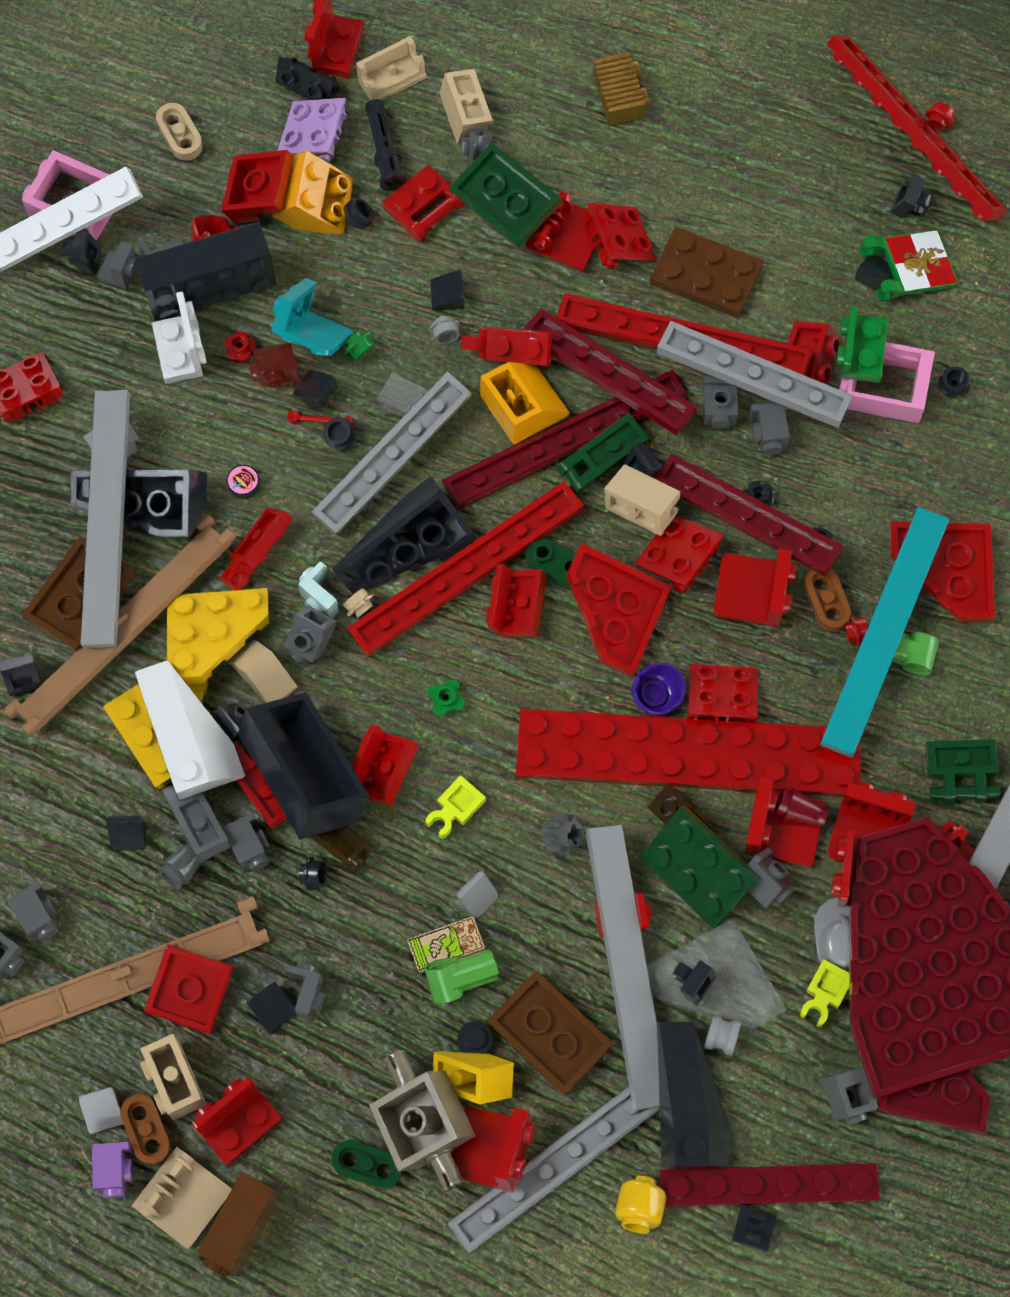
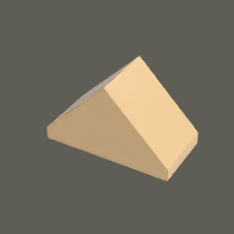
(263, 672)

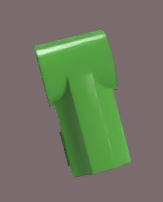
(917, 653)
(451, 977)

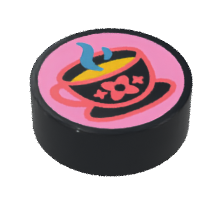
(243, 481)

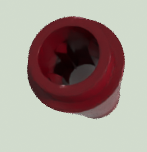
(799, 808)

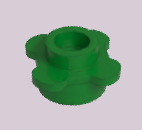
(359, 344)
(448, 706)

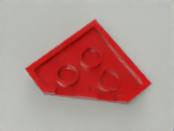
(960, 569)
(616, 606)

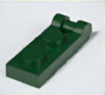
(602, 453)

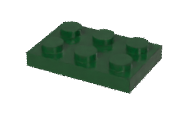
(505, 195)
(699, 867)

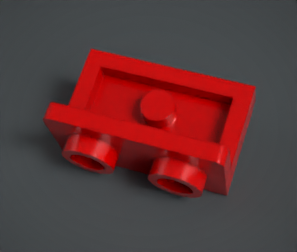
(516, 602)
(383, 764)

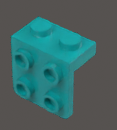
(301, 326)

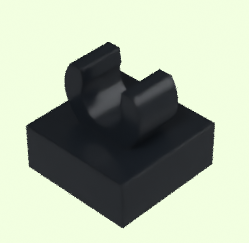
(911, 197)
(83, 252)
(643, 460)
(20, 674)
(695, 981)
(754, 1228)

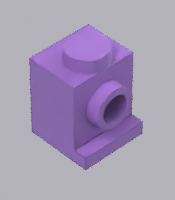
(111, 1168)

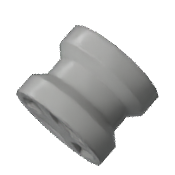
(722, 1034)

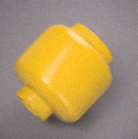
(640, 1205)

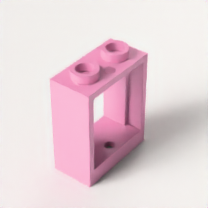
(47, 174)
(903, 357)

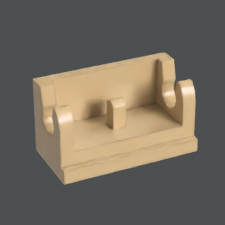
(391, 70)
(464, 103)
(641, 499)

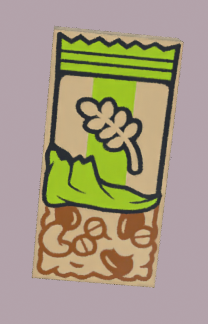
(446, 942)

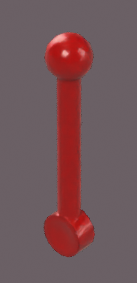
(294, 417)

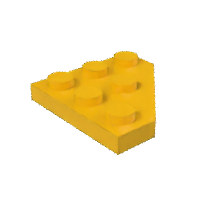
(212, 629)
(134, 724)

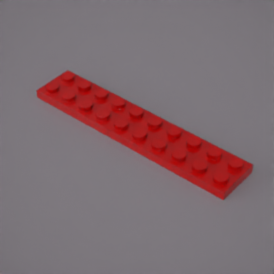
(680, 752)

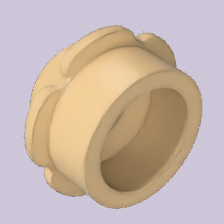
(358, 603)

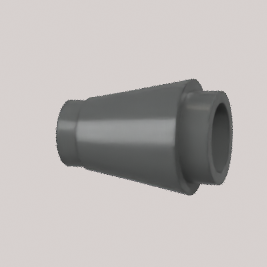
(180, 867)

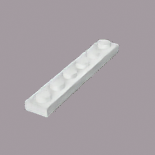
(67, 217)

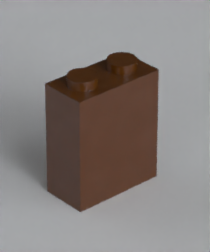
(238, 1226)

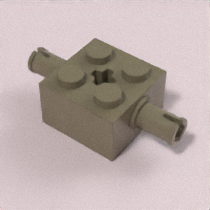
(428, 1100)

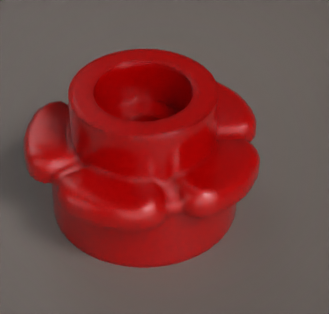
(940, 116)
(239, 354)
(856, 630)

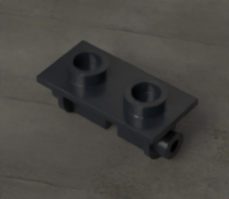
(301, 79)

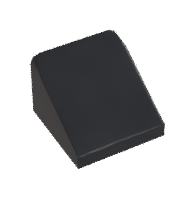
(873, 272)
(447, 291)
(315, 389)
(126, 832)
(271, 1007)

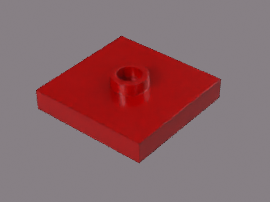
(189, 989)

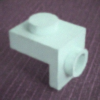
(314, 594)

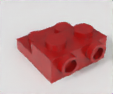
(256, 185)

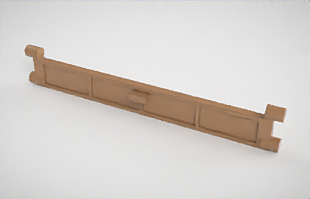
(131, 621)
(125, 976)

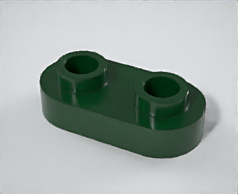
(554, 564)
(367, 1165)

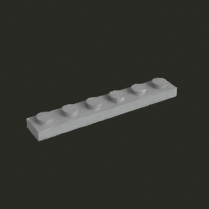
(754, 374)
(391, 453)

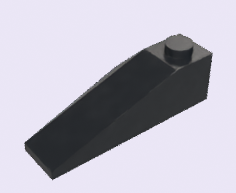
(155, 500)
(411, 534)
(691, 1111)

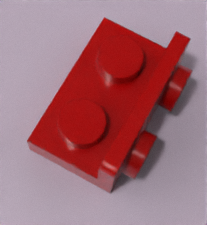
(824, 344)

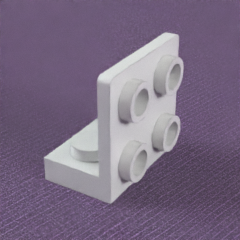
(180, 344)

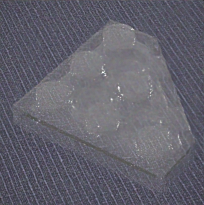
(741, 985)

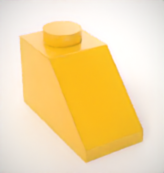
(476, 1075)

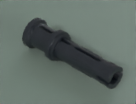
(387, 156)

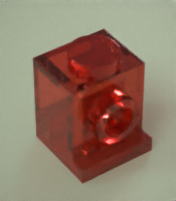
(274, 366)

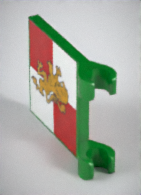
(916, 262)

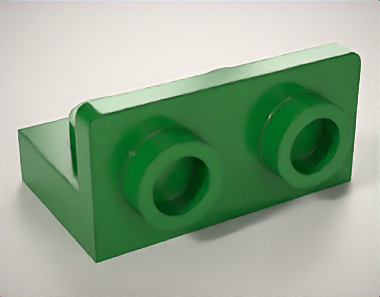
(863, 347)

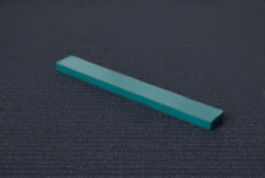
(884, 632)

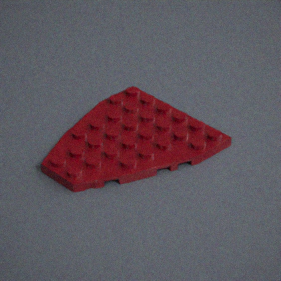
(925, 960)

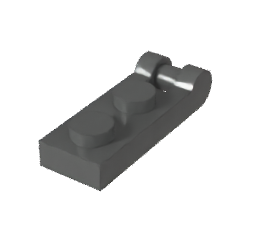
(197, 824)

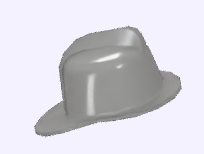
(832, 934)

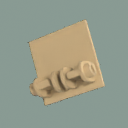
(182, 1198)

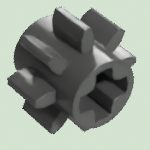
(476, 143)
(562, 833)

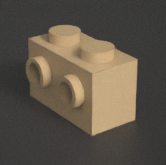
(173, 1077)

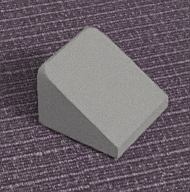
(477, 895)
(101, 1110)

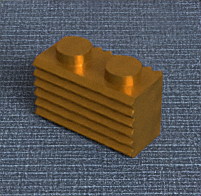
(619, 88)

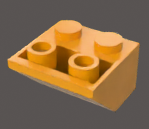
(315, 196)
(521, 400)

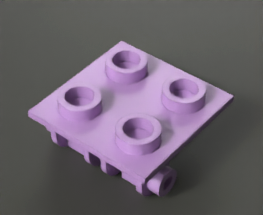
(314, 127)

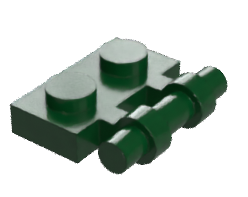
(962, 759)

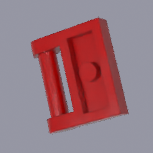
(418, 196)

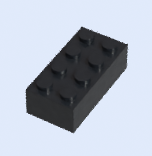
(207, 270)
(303, 765)

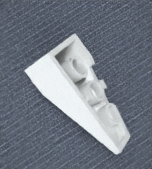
(189, 737)

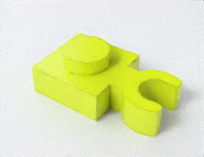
(457, 803)
(828, 988)

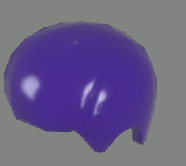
(658, 689)

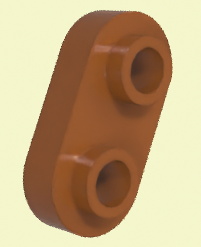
(828, 600)
(146, 1130)

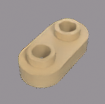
(181, 133)

